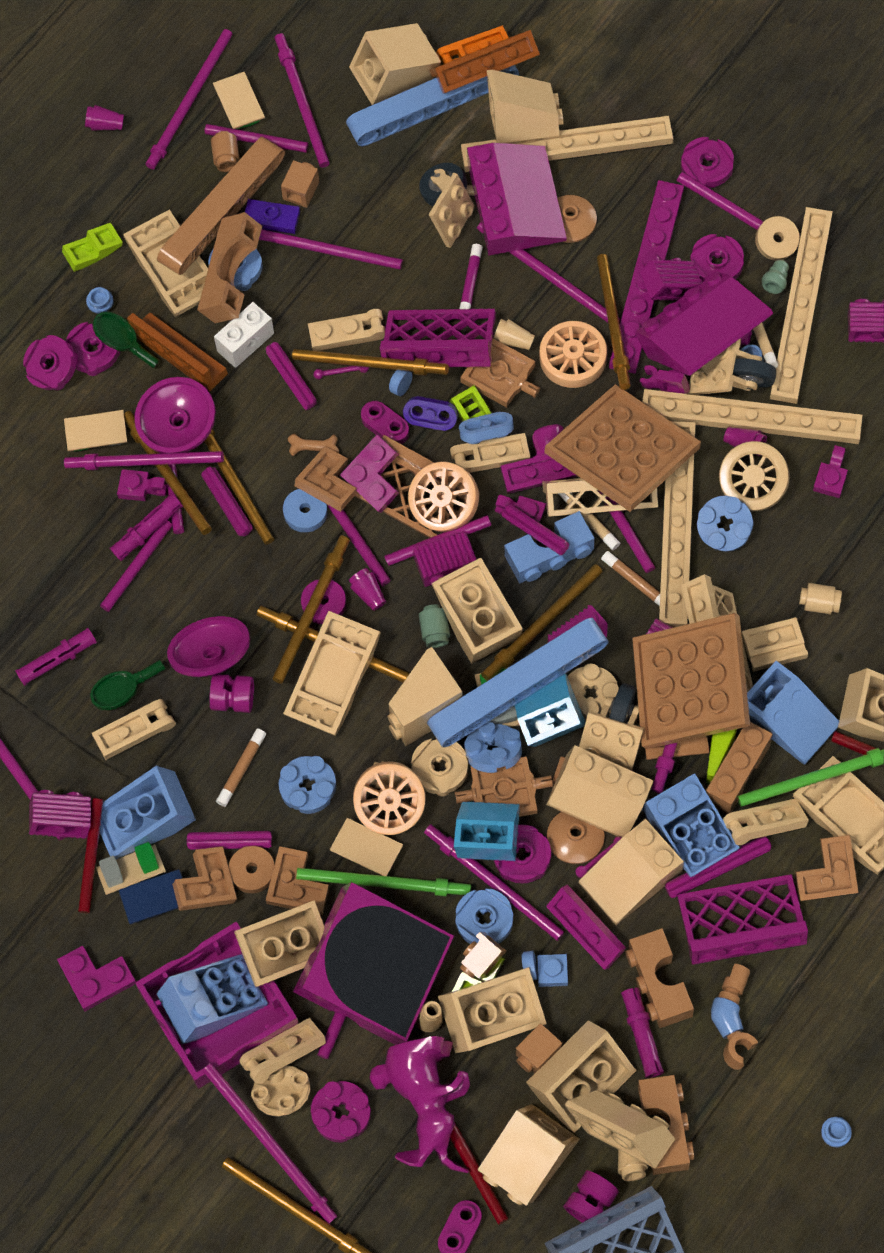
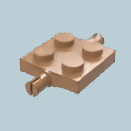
(504, 377)
(506, 787)

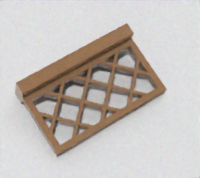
(414, 463)

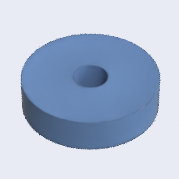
(304, 521)

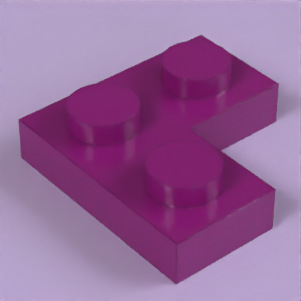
(366, 472)
(94, 985)

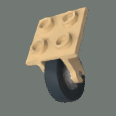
(446, 192)
(731, 370)
(616, 736)

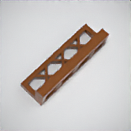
(493, 57)
(178, 350)

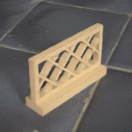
(705, 602)

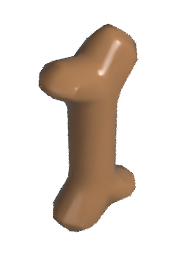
(299, 444)

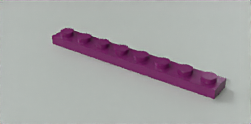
(654, 244)

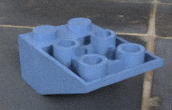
(790, 712)
(690, 825)
(210, 998)

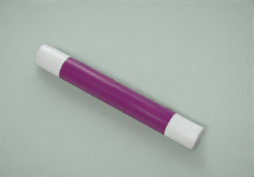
(471, 276)

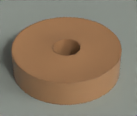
(248, 857)

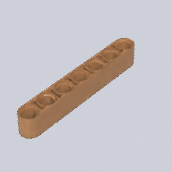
(222, 202)

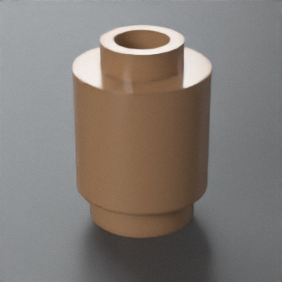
(225, 150)

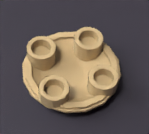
(282, 1092)

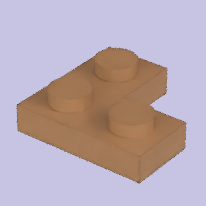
(321, 479)
(836, 877)
(211, 886)
(287, 890)

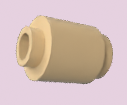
(820, 598)

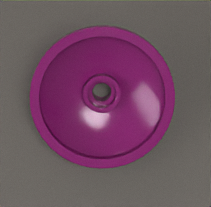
(166, 405)
(208, 646)

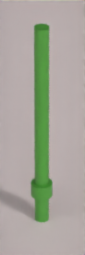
(873, 758)
(440, 886)

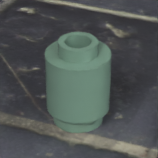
(434, 626)

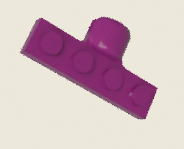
(532, 471)

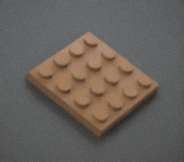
(622, 447)
(691, 681)

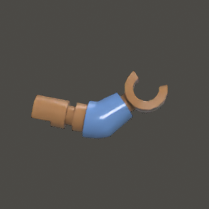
(726, 1016)

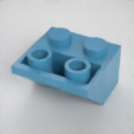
(549, 712)
(487, 831)

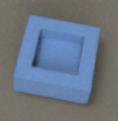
(552, 970)

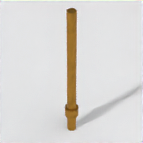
(620, 361)
(419, 366)
(171, 480)
(240, 491)
(332, 563)
(285, 622)
(506, 656)
(346, 1243)

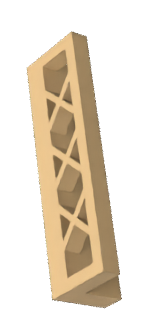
(580, 486)

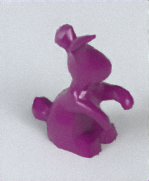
(414, 1075)

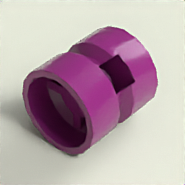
(232, 693)
(596, 1190)

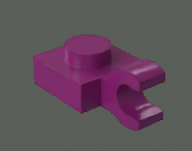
(666, 381)
(830, 476)
(137, 484)
(528, 506)

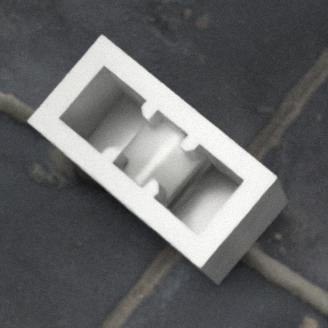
(244, 334)

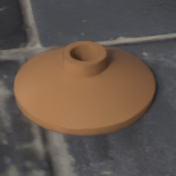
(582, 222)
(570, 848)

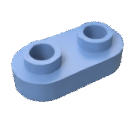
(486, 427)

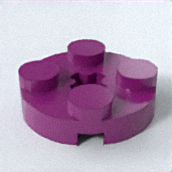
(711, 150)
(719, 247)
(90, 362)
(64, 363)
(533, 866)
(346, 1127)

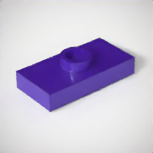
(274, 215)

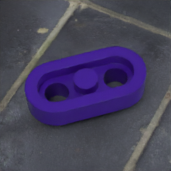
(431, 414)

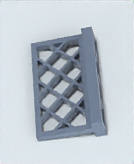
(613, 1221)

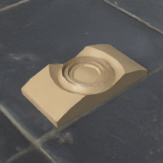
(175, 290)
(332, 673)
(848, 808)

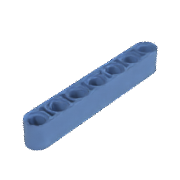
(412, 108)
(517, 682)

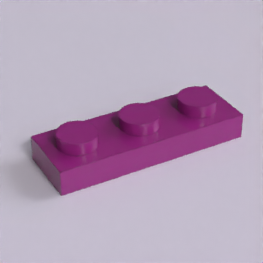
(586, 927)

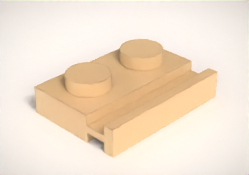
(773, 643)

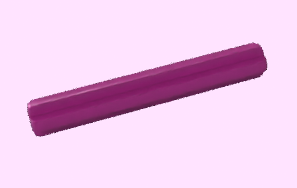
(744, 854)

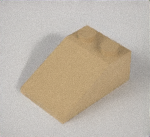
(477, 610)
(864, 705)
(632, 872)
(280, 942)
(492, 1010)

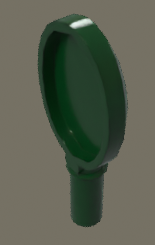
(120, 335)
(120, 686)

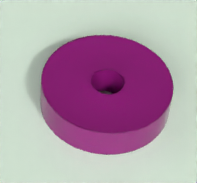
(334, 595)

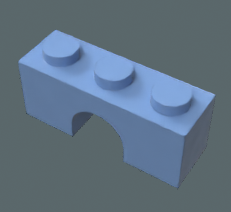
(530, 560)

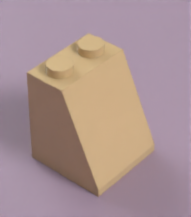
(393, 61)
(522, 108)
(420, 697)
(527, 1154)

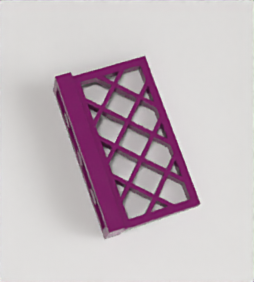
(455, 353)
(753, 939)

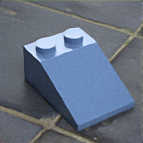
(144, 812)

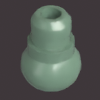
(775, 279)

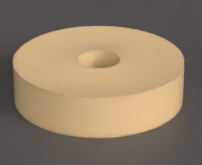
(785, 229)

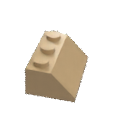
(599, 792)
(581, 1066)
(622, 1126)

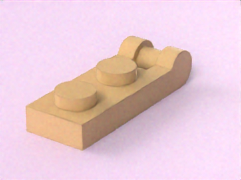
(346, 330)
(491, 452)
(133, 729)
(765, 820)
(282, 1050)

